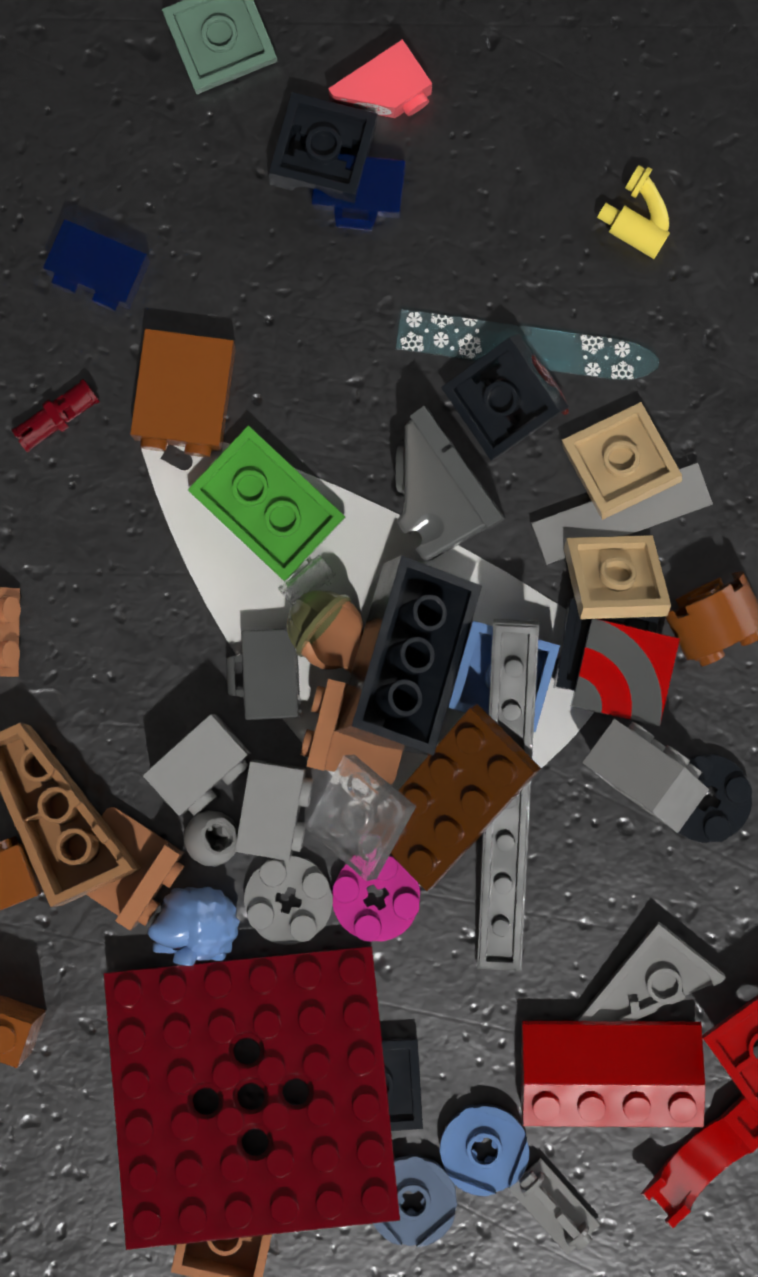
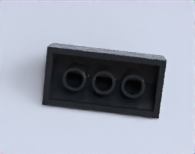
(408, 657)

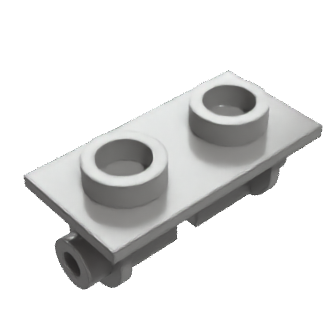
(555, 1207)

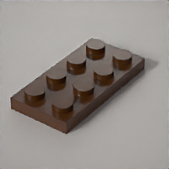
(459, 795)

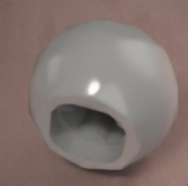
(211, 838)

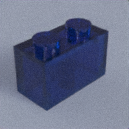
(96, 266)

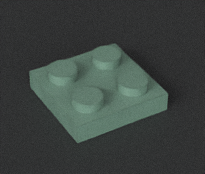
(219, 40)

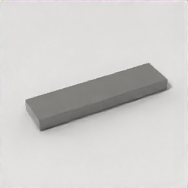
(586, 522)

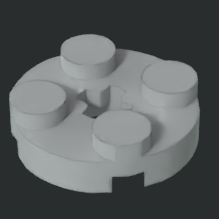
(301, 922)

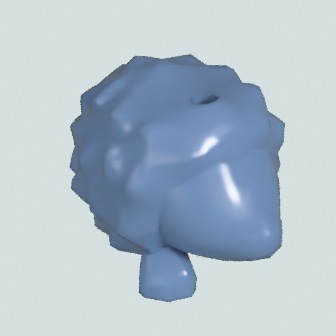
(195, 925)

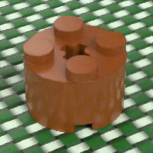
(715, 618)

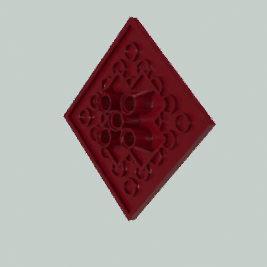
(188, 1170)

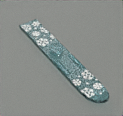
(554, 349)

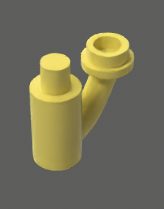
(632, 227)

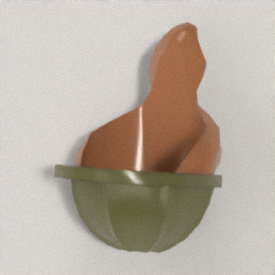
(325, 629)

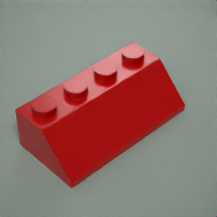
(612, 1074)

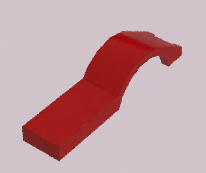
(703, 1159)

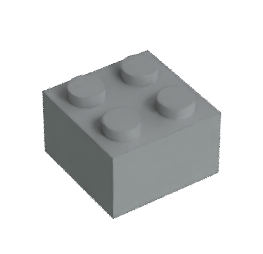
(198, 765)
(647, 773)
(272, 810)

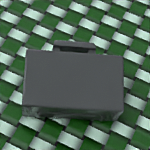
(268, 675)

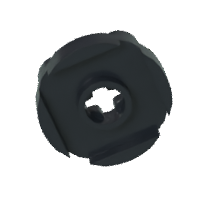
(734, 801)

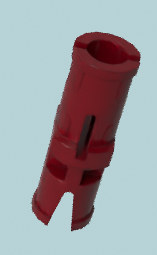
(55, 415)

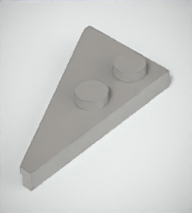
(653, 975)

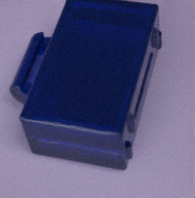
(378, 193)

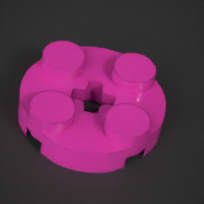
(368, 921)

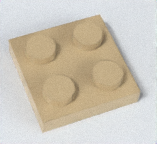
(621, 460)
(616, 577)

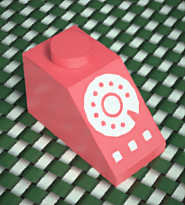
(386, 84)

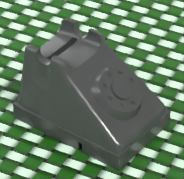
(439, 489)

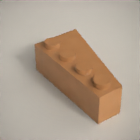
(56, 822)

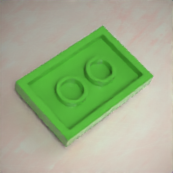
(266, 503)

